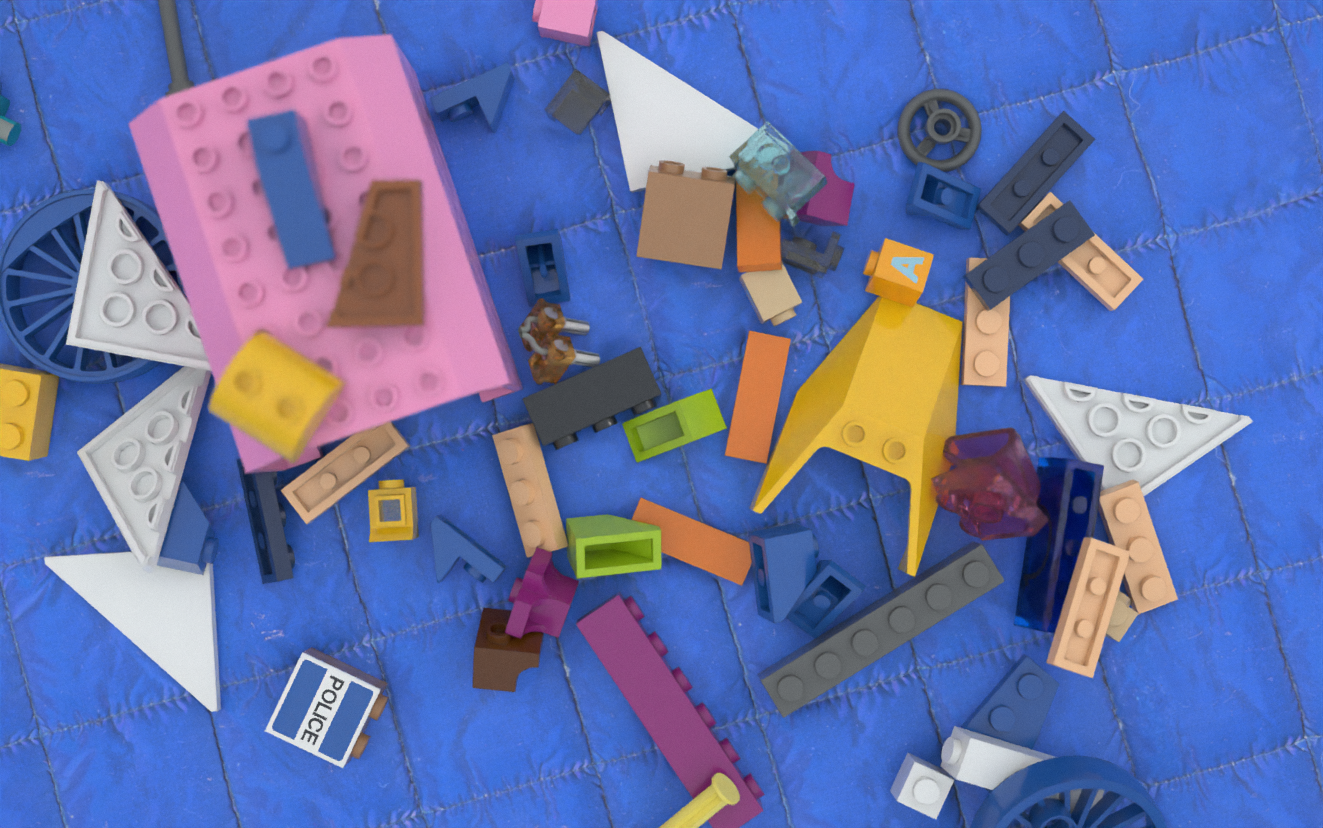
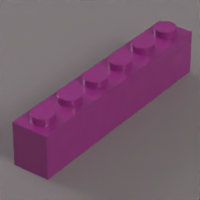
(665, 707)

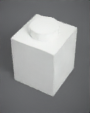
(921, 786)

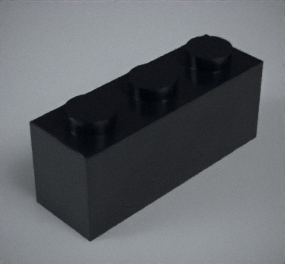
(593, 399)

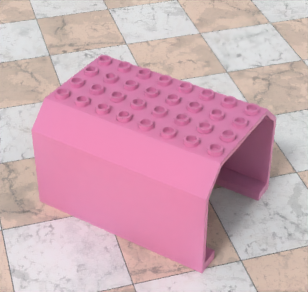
(363, 127)

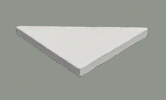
(665, 117)
(127, 295)
(1131, 432)
(143, 458)
(161, 612)

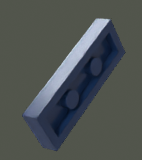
(1035, 173)
(1028, 255)
(267, 523)

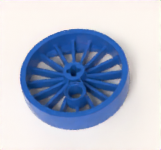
(25, 236)
(1060, 776)

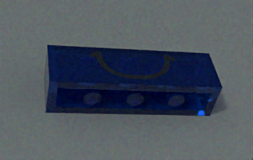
(1070, 503)

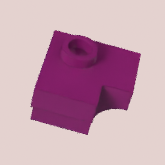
(833, 201)
(540, 598)

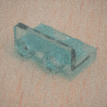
(776, 173)

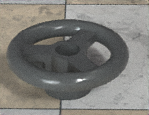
(928, 100)

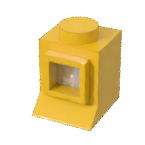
(393, 512)

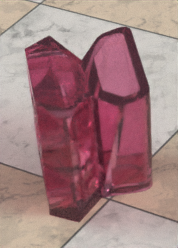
(991, 485)

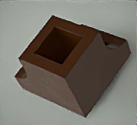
(501, 656)

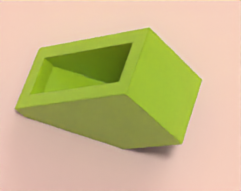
(674, 425)
(612, 545)

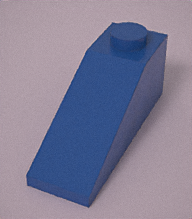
(292, 187)

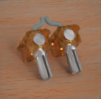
(552, 351)

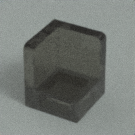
(578, 102)

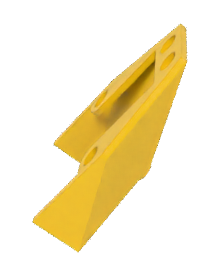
(882, 400)

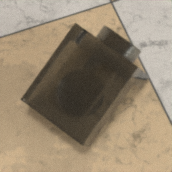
(802, 255)

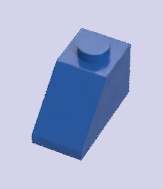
(189, 536)
(781, 567)

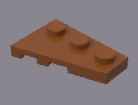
(387, 261)

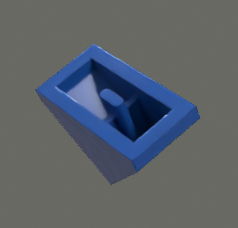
(543, 266)

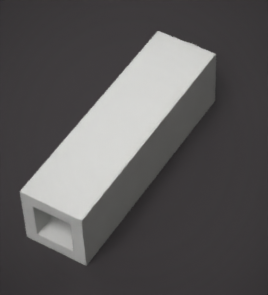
(990, 761)

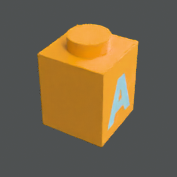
(897, 272)

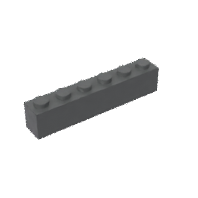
(880, 628)

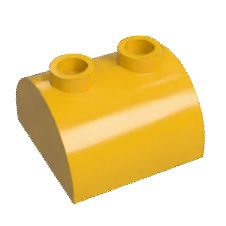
(275, 395)

